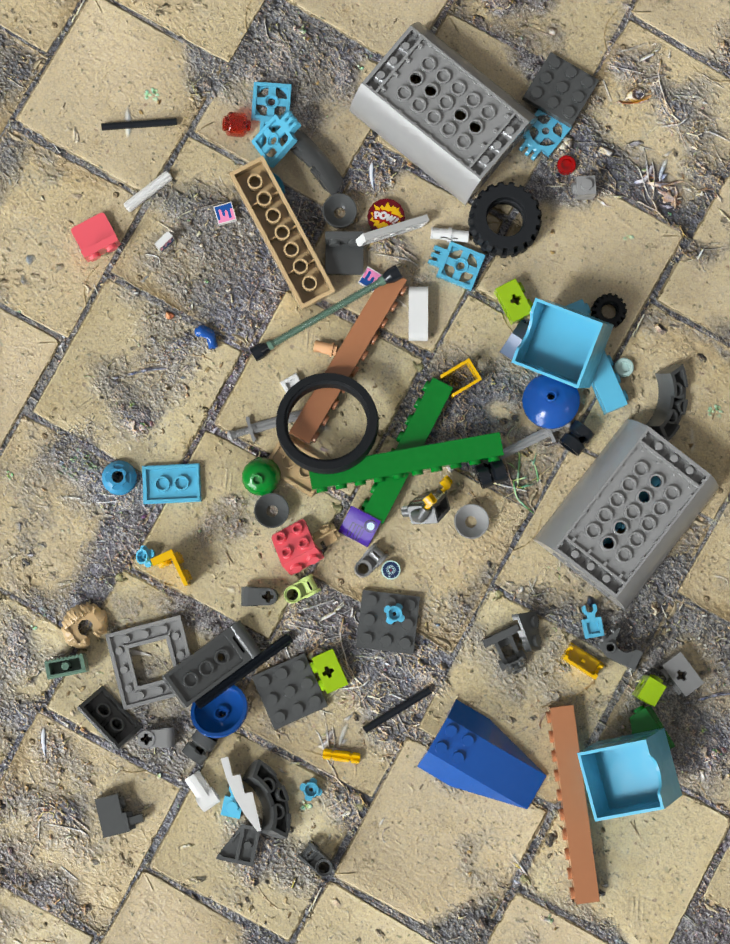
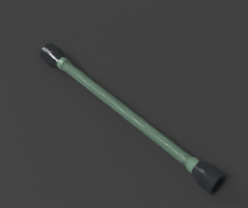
(261, 350)

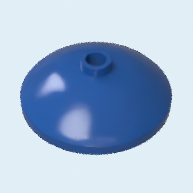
(547, 412)
(208, 719)

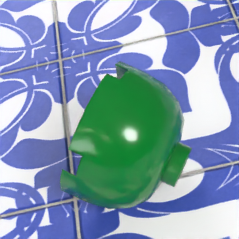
(261, 476)

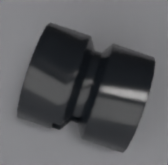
(576, 438)
(491, 473)

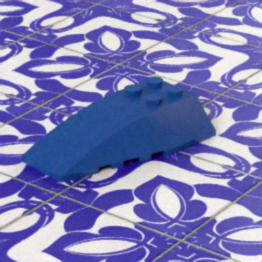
(481, 759)

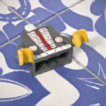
(430, 507)

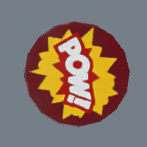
(385, 213)

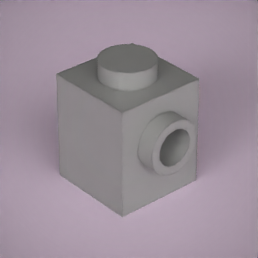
(584, 187)

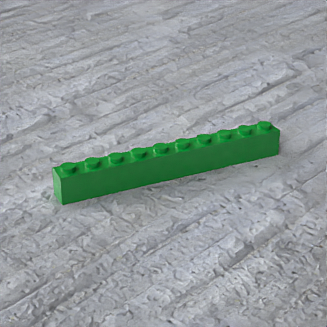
(413, 461)

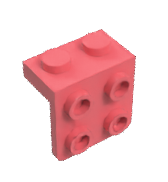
(95, 237)
(296, 547)

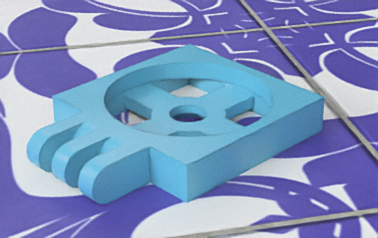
(258, 87)
(288, 126)
(534, 145)
(442, 259)

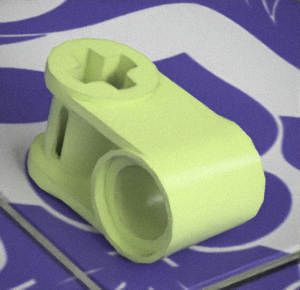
(302, 589)

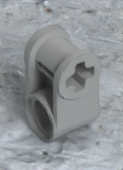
(370, 560)
(161, 737)

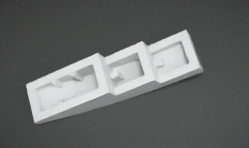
(245, 800)

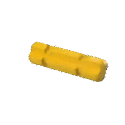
(339, 755)

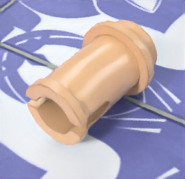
(325, 348)

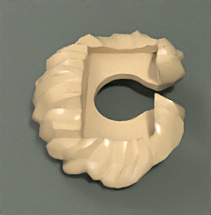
(75, 616)

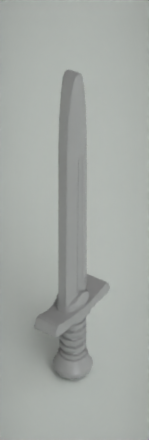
(258, 427)
(530, 440)

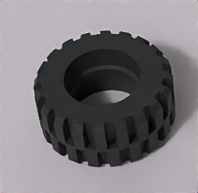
(507, 195)

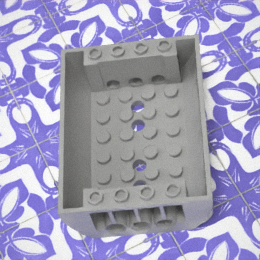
(426, 125)
(611, 495)

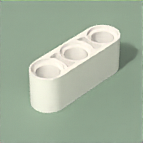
(418, 314)

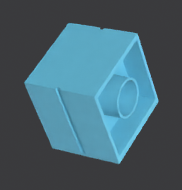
(563, 343)
(629, 774)

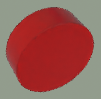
(566, 165)

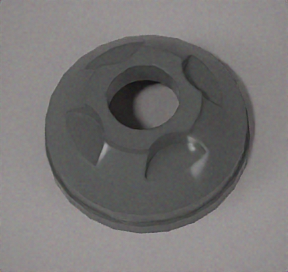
(339, 201)
(263, 503)

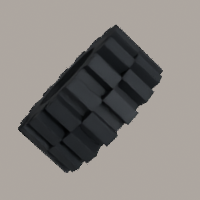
(614, 301)

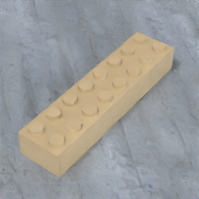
(282, 233)

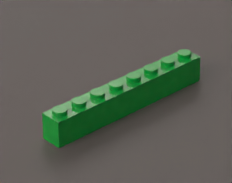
(417, 431)

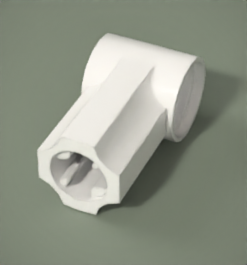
(205, 795)

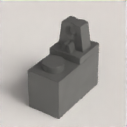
(113, 817)

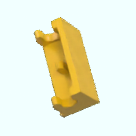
(582, 660)

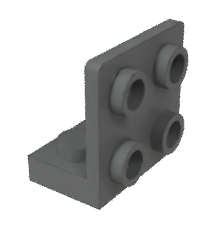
(343, 253)

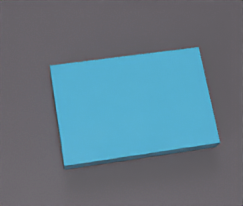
(171, 483)

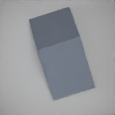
(514, 340)

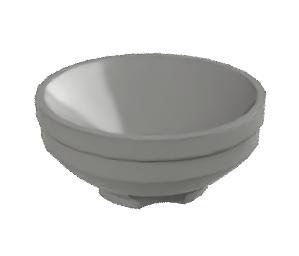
(479, 514)

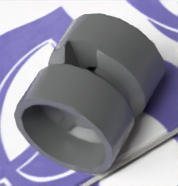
(206, 743)

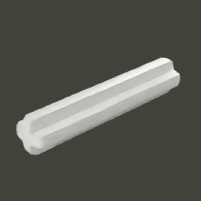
(148, 191)

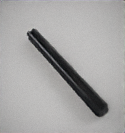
(243, 671)

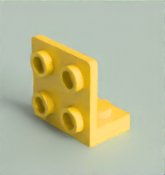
(164, 560)

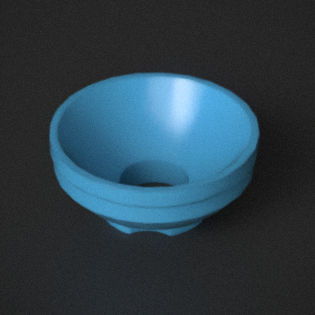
(129, 477)

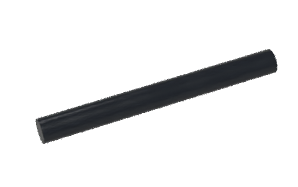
(139, 124)
(396, 710)

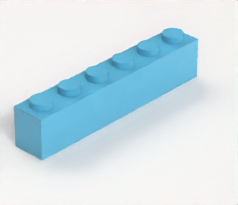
(605, 382)

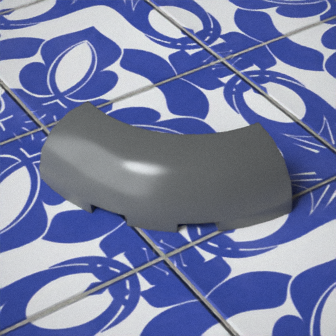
(314, 157)
(671, 401)
(272, 798)

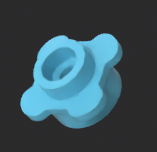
(144, 555)
(398, 617)
(310, 794)

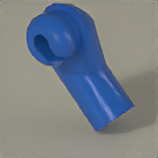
(209, 334)

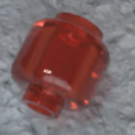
(236, 124)

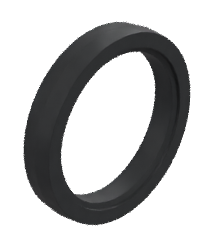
(312, 383)

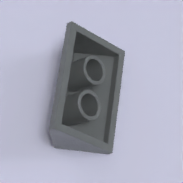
(109, 718)

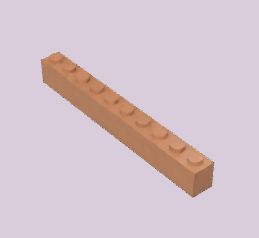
(347, 358)
(573, 804)

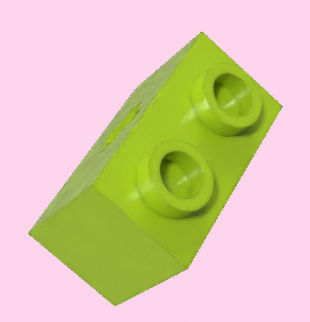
(505, 295)
(338, 677)
(649, 689)

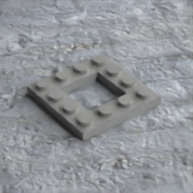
(119, 648)

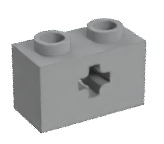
(690, 680)

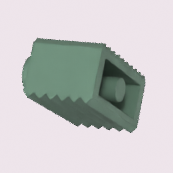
(66, 665)

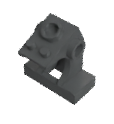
(630, 660)
(514, 663)

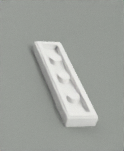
(392, 230)

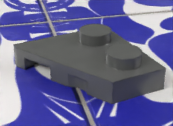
(529, 630)
(241, 846)

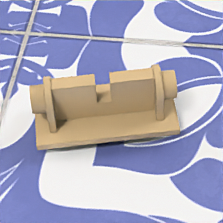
(327, 534)

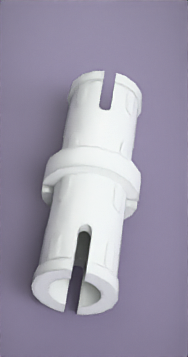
(449, 234)

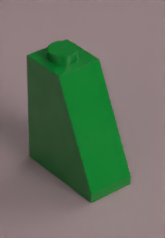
(646, 720)

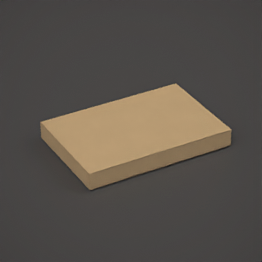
(292, 472)

